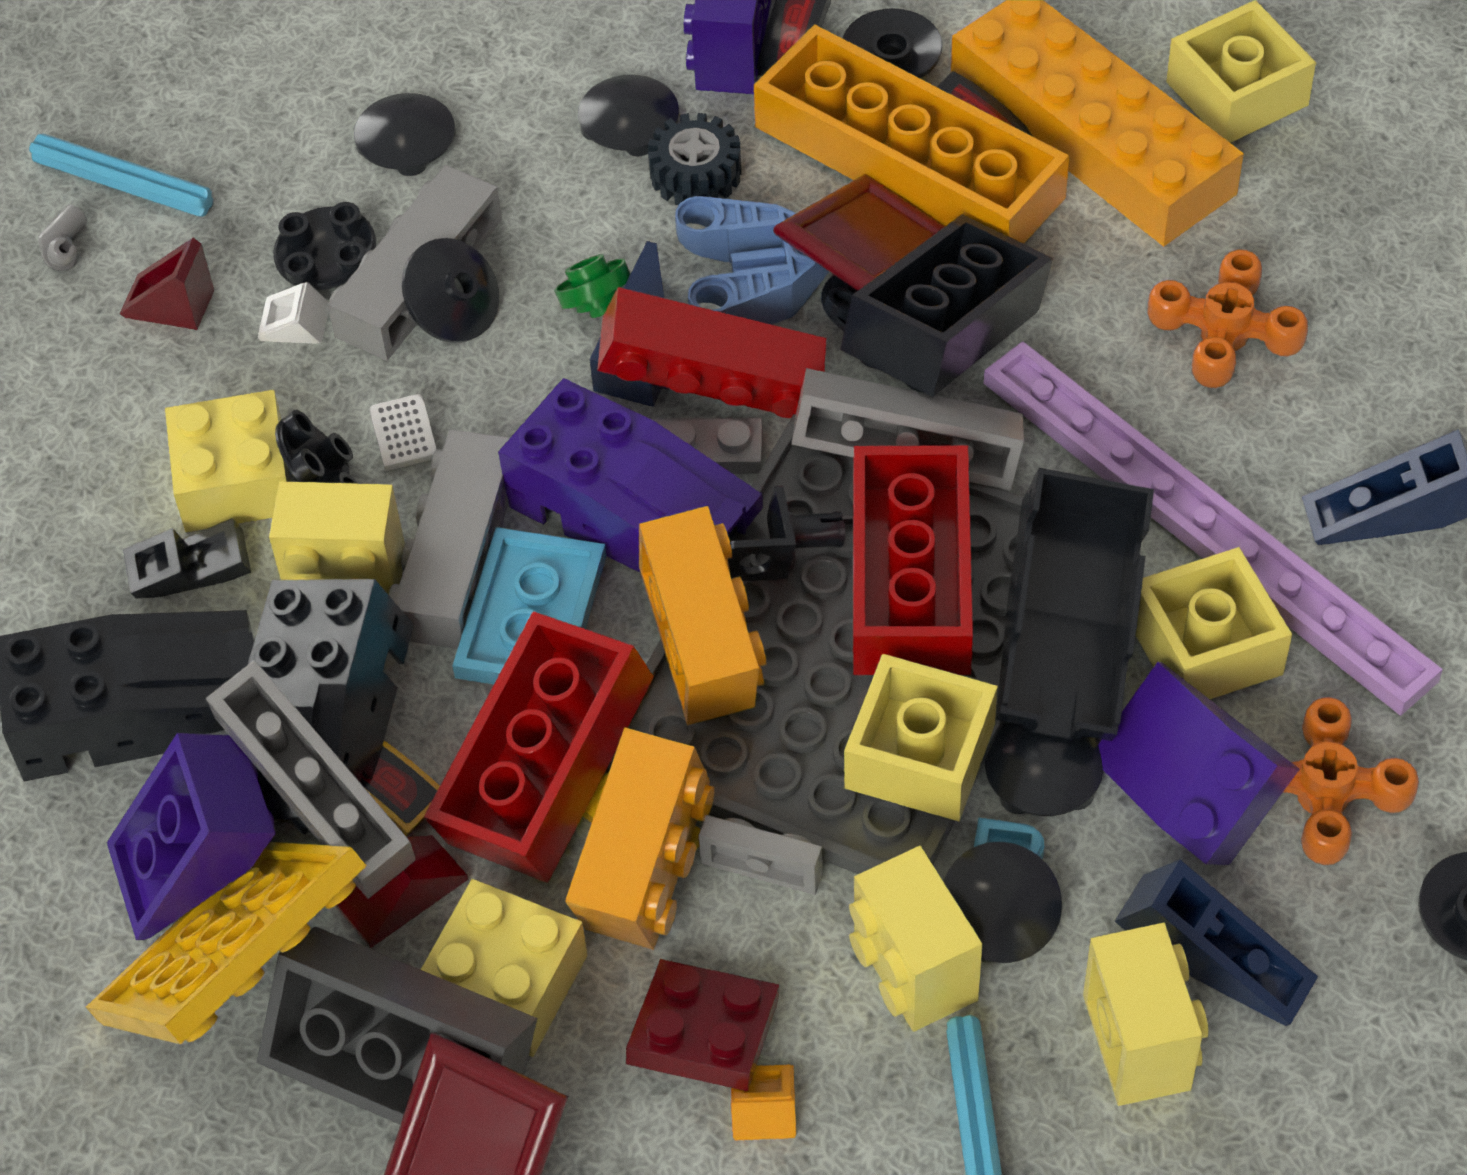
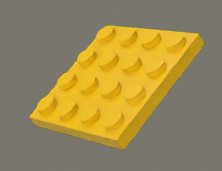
(226, 942)

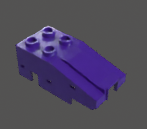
(612, 472)

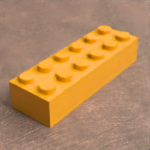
(1112, 122)
(908, 136)

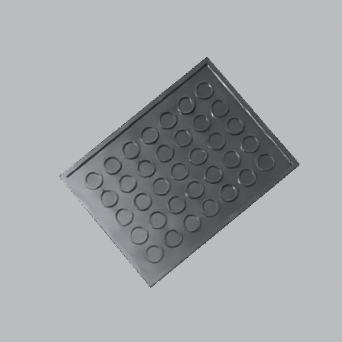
(786, 755)

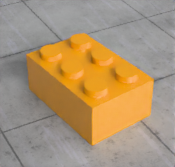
(700, 614)
(640, 839)

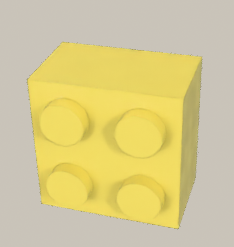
(1240, 71)
(225, 459)
(337, 532)
(1213, 624)
(920, 737)
(915, 939)
(510, 952)
(1144, 1013)

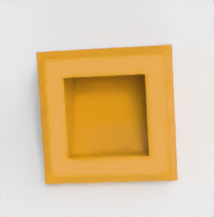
(767, 1106)

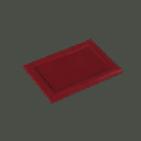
(858, 230)
(474, 1117)

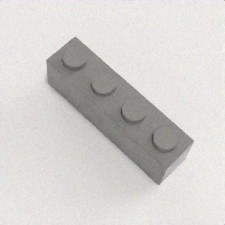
(371, 304)
(852, 412)
(452, 537)
(310, 775)

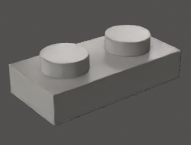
(727, 441)
(759, 854)

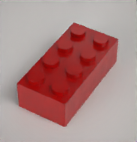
(912, 557)
(539, 746)

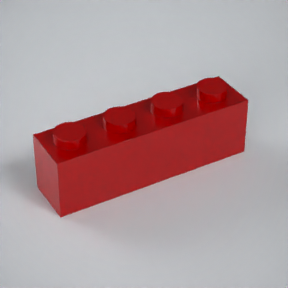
(707, 352)

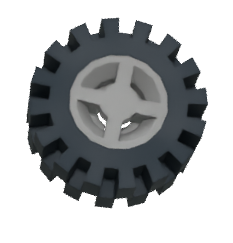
(678, 149)

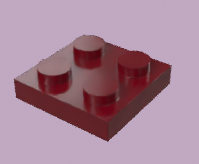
(703, 1024)

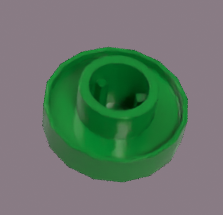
(592, 284)

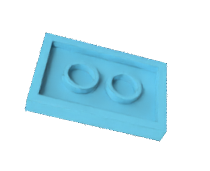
(519, 577)

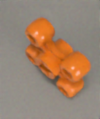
(1227, 318)
(1333, 779)

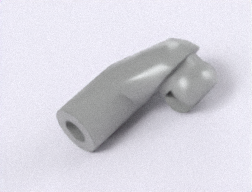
(56, 239)

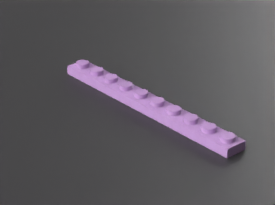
(1212, 525)

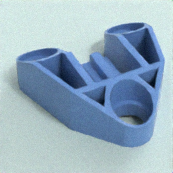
(767, 274)

